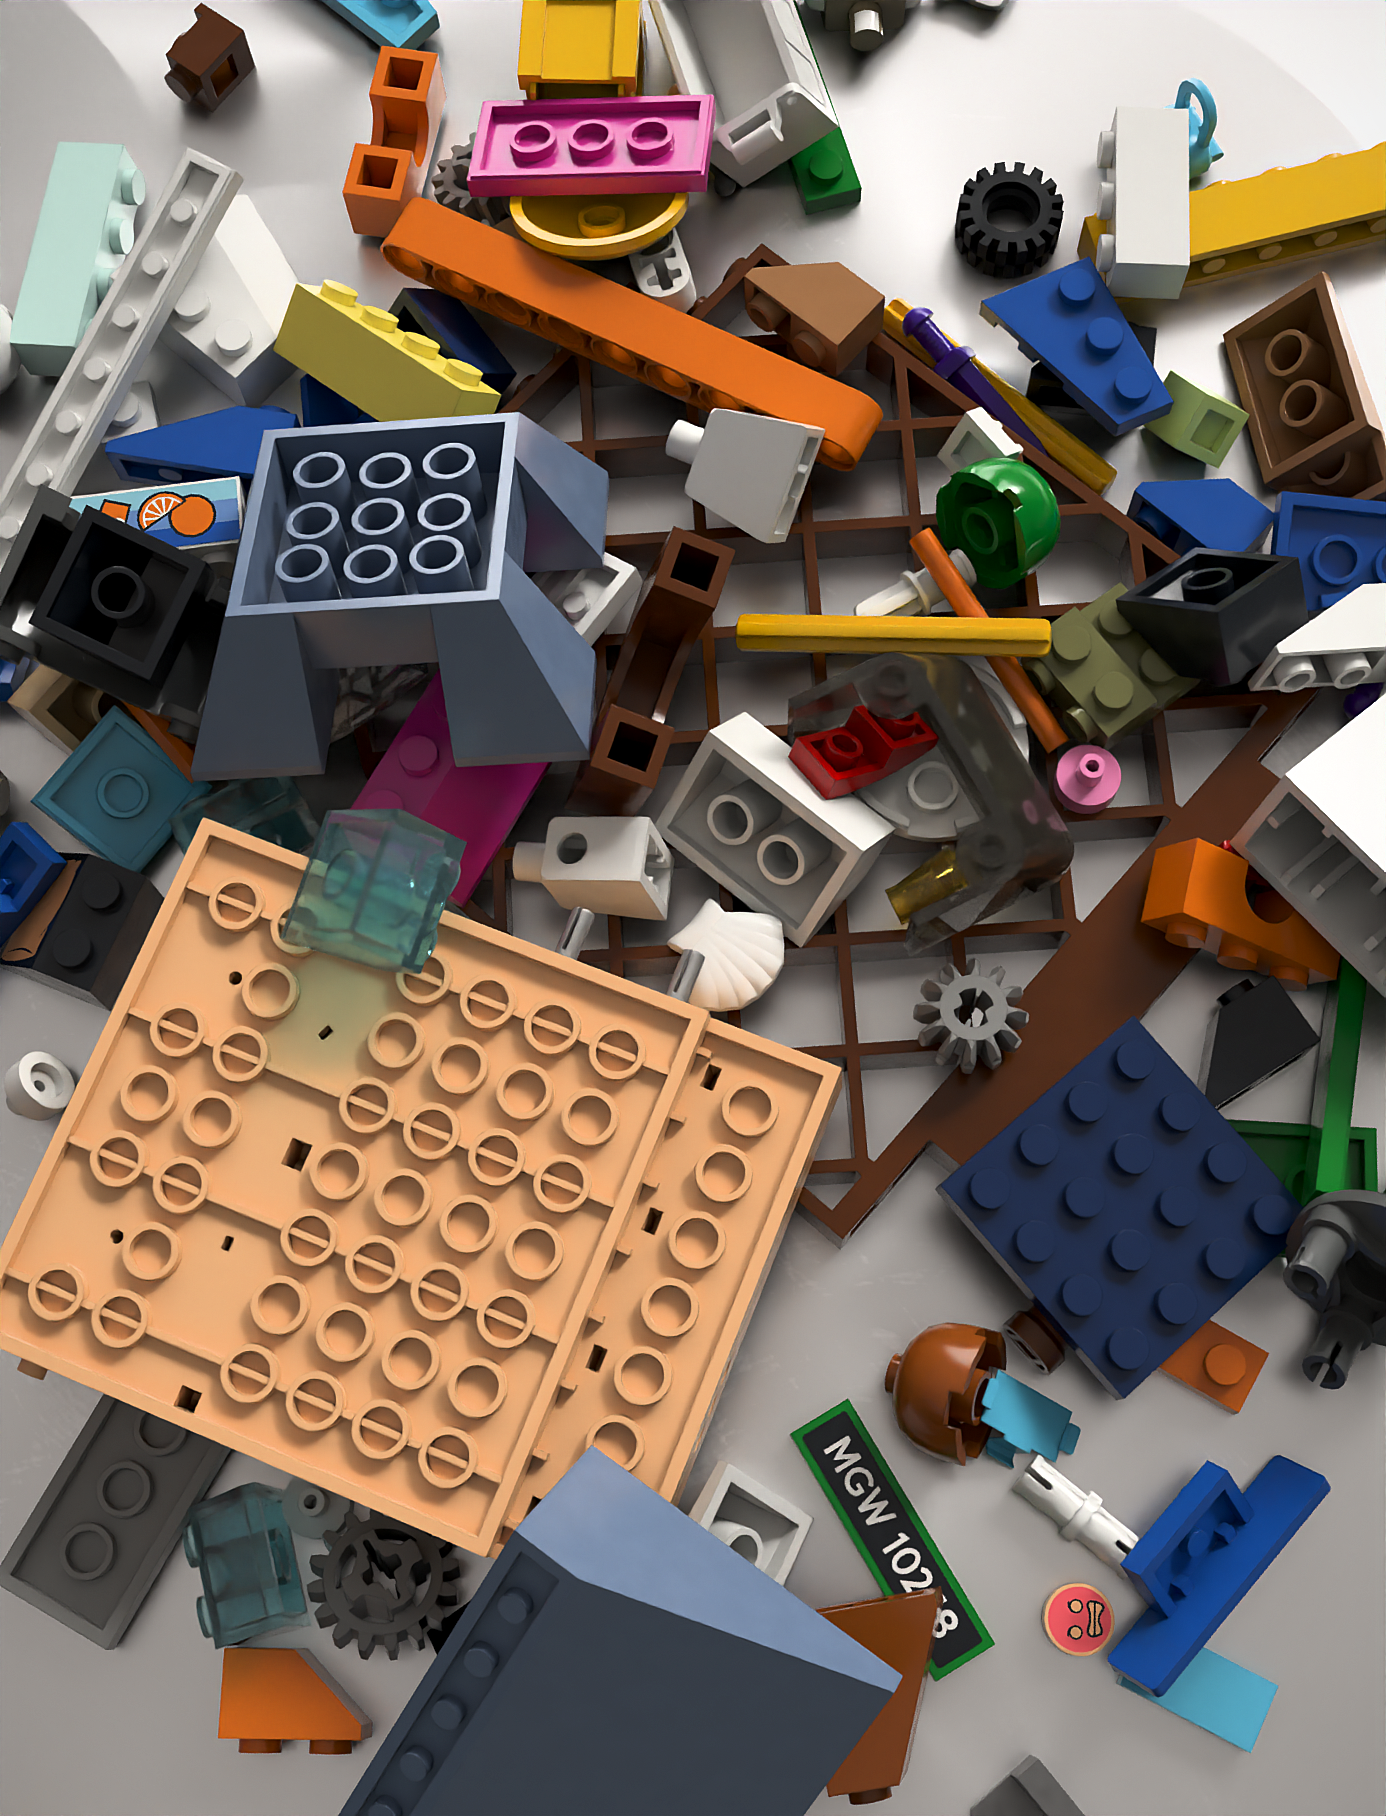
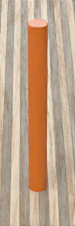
(1006, 668)

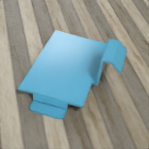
(1026, 1421)

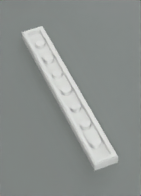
(119, 337)

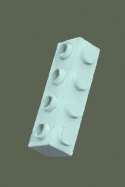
(75, 249)

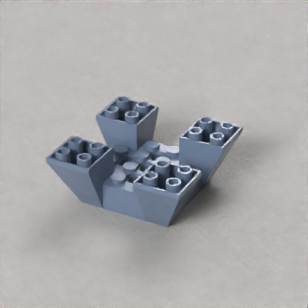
(406, 554)

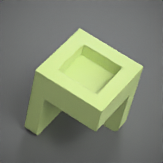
(1199, 421)

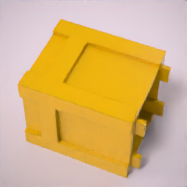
(582, 49)

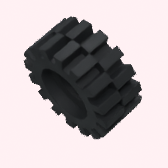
(1014, 192)

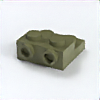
(1104, 673)

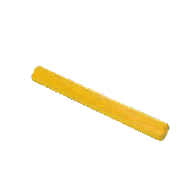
(1057, 441)
(894, 634)

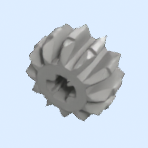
(979, 992)

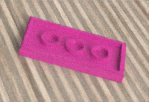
(592, 146)

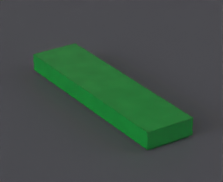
(1335, 1084)

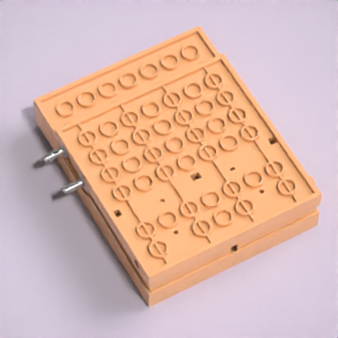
(407, 1211)

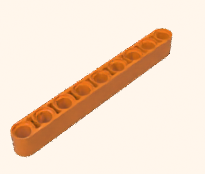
(624, 328)

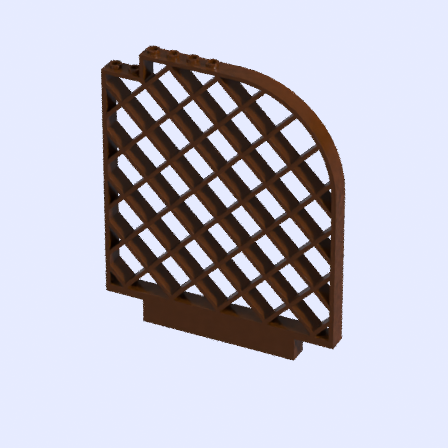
(1103, 965)

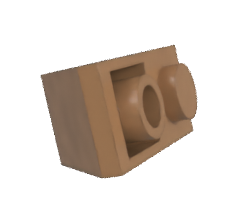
(817, 309)

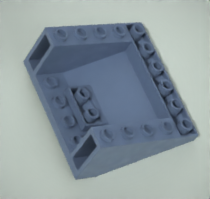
(626, 1675)

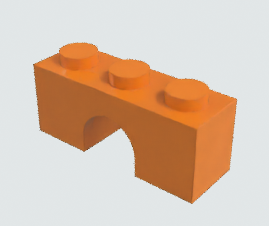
(407, 113)
(1202, 903)

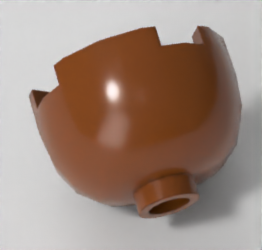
(941, 1388)

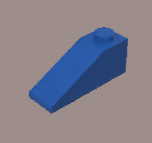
(199, 447)

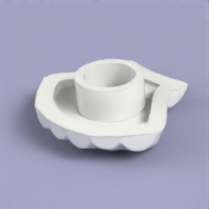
(740, 952)

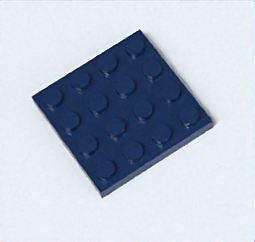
(1123, 1207)

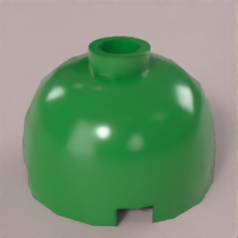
(999, 518)

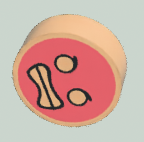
(1078, 1619)

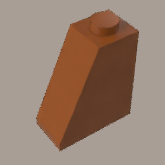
(903, 1635)

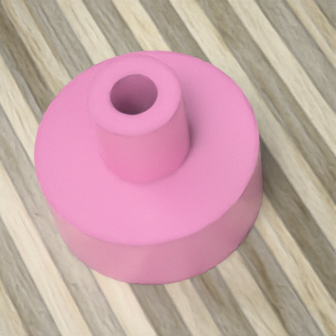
(1087, 779)

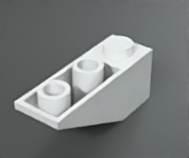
(1334, 649)

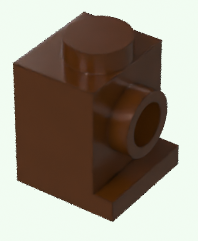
(208, 60)

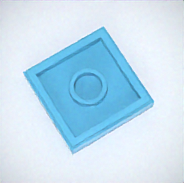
(118, 793)

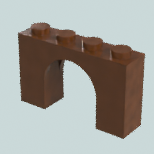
(629, 727)

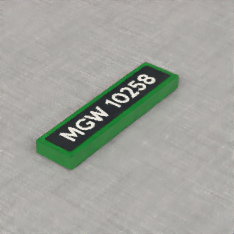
(888, 1529)

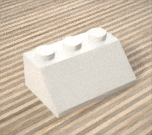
(768, 830)

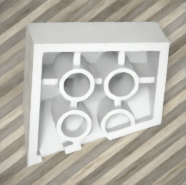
(235, 309)

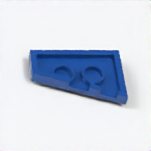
(1086, 342)

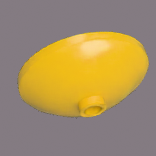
(596, 224)

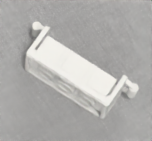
(760, 76)

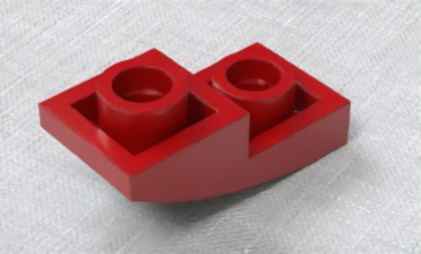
(861, 751)

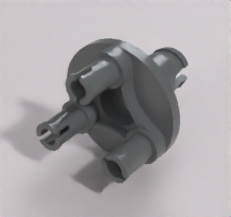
(1341, 1269)

